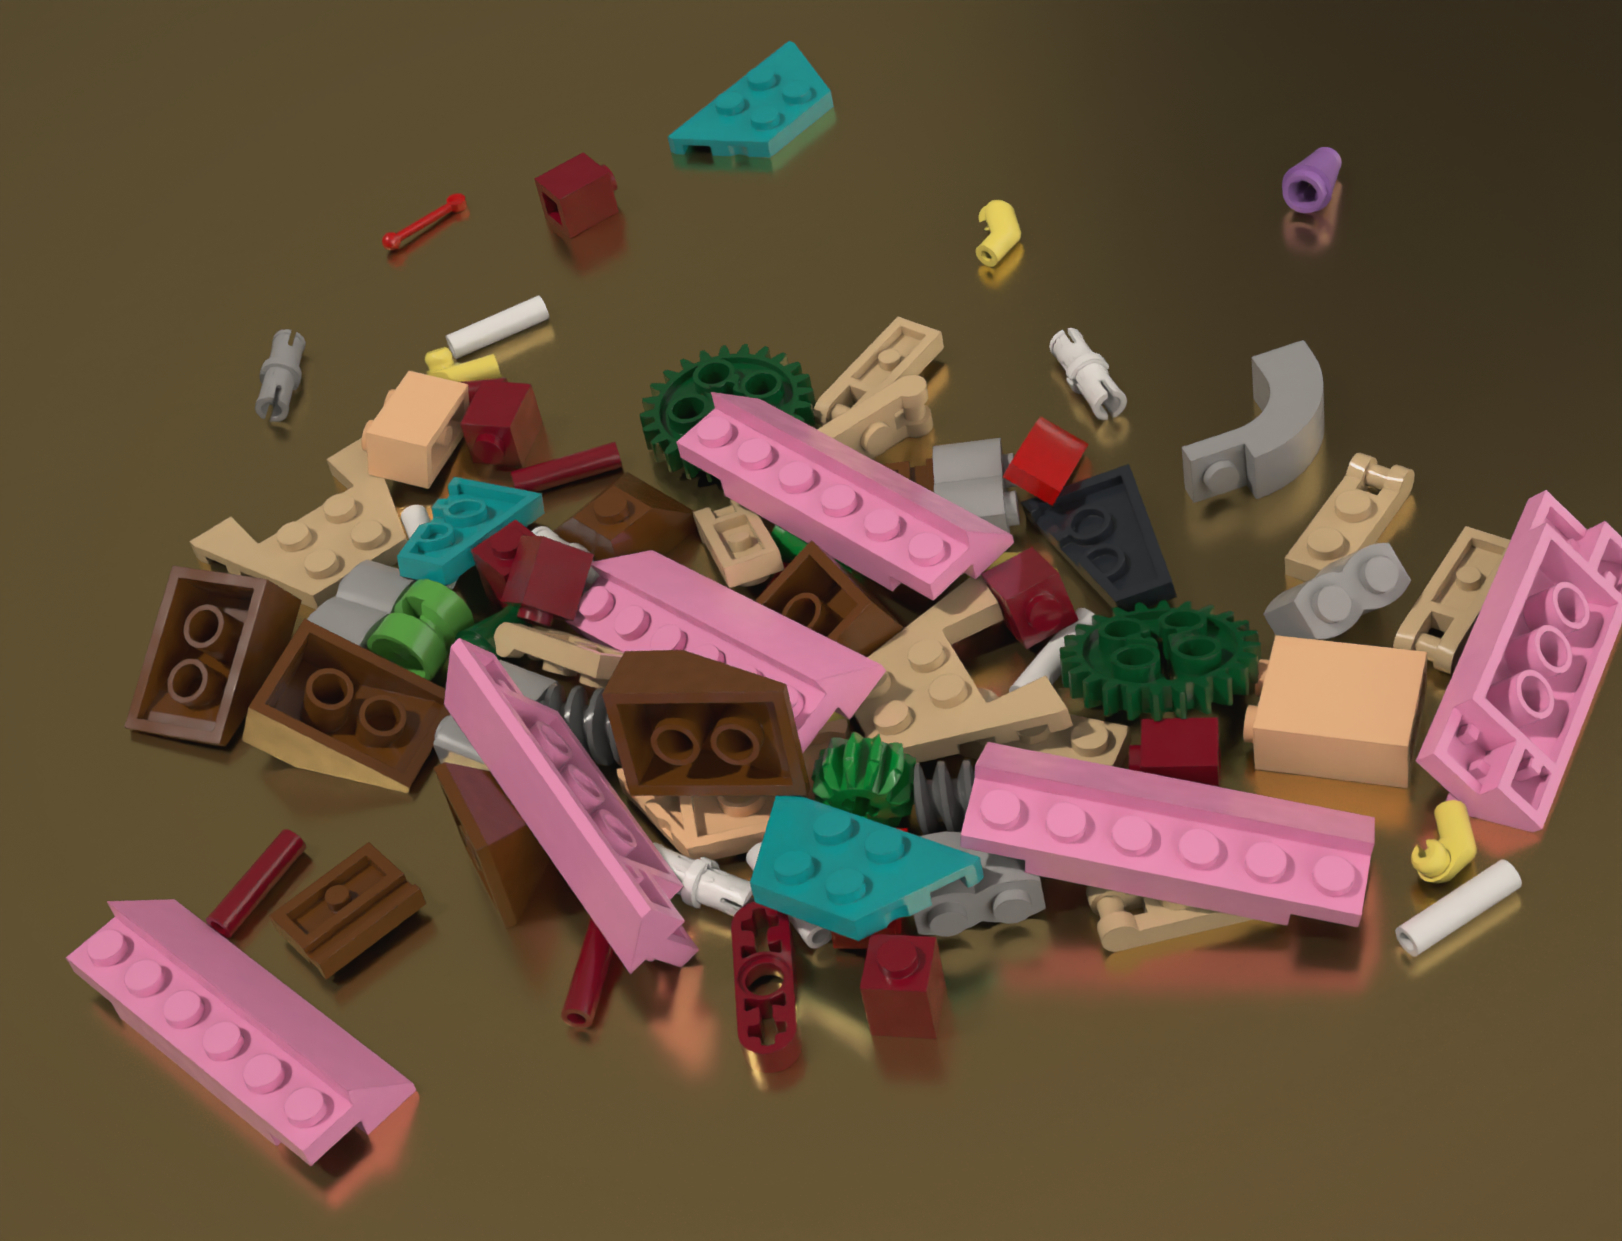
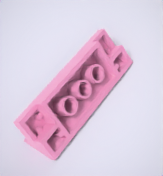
(839, 498)
(661, 605)
(1529, 668)
(569, 810)
(1169, 837)
(237, 1028)

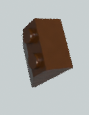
(830, 601)
(210, 654)
(345, 712)
(702, 728)

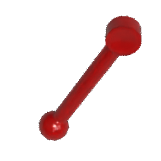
(455, 203)

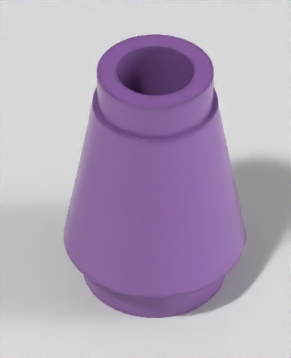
(1311, 181)

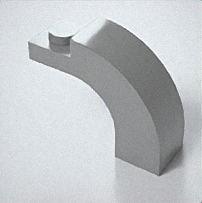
(1276, 443)

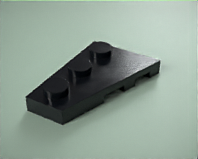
(1107, 538)

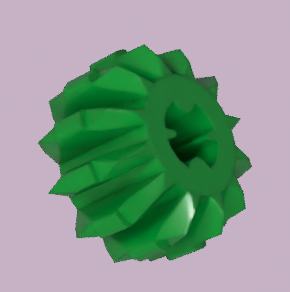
(866, 778)

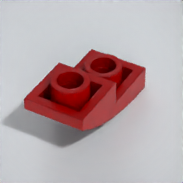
(1045, 460)

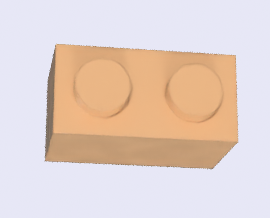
(416, 429)

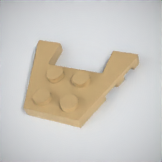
(321, 547)
(930, 697)

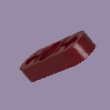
(779, 1005)

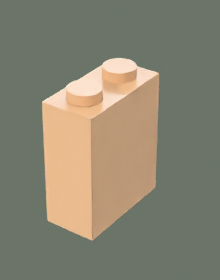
(1338, 711)

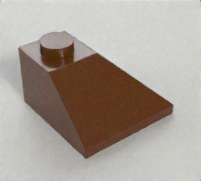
(628, 520)
(494, 838)

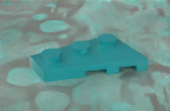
(460, 523)

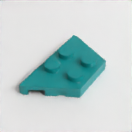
(760, 109)
(849, 868)

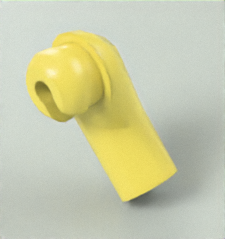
(1003, 232)
(443, 366)
(1453, 849)

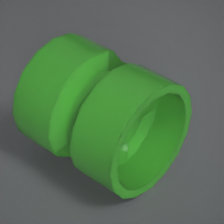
(422, 628)

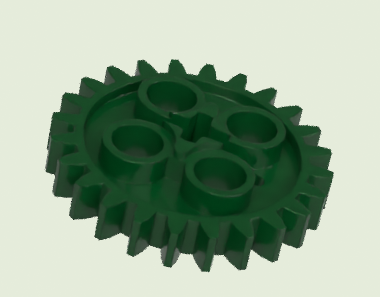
(688, 396)
(1200, 655)

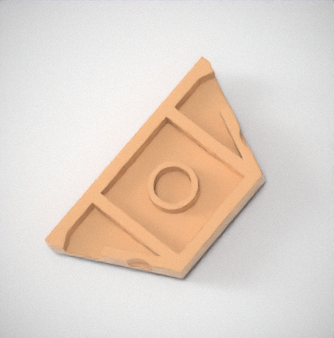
(722, 824)

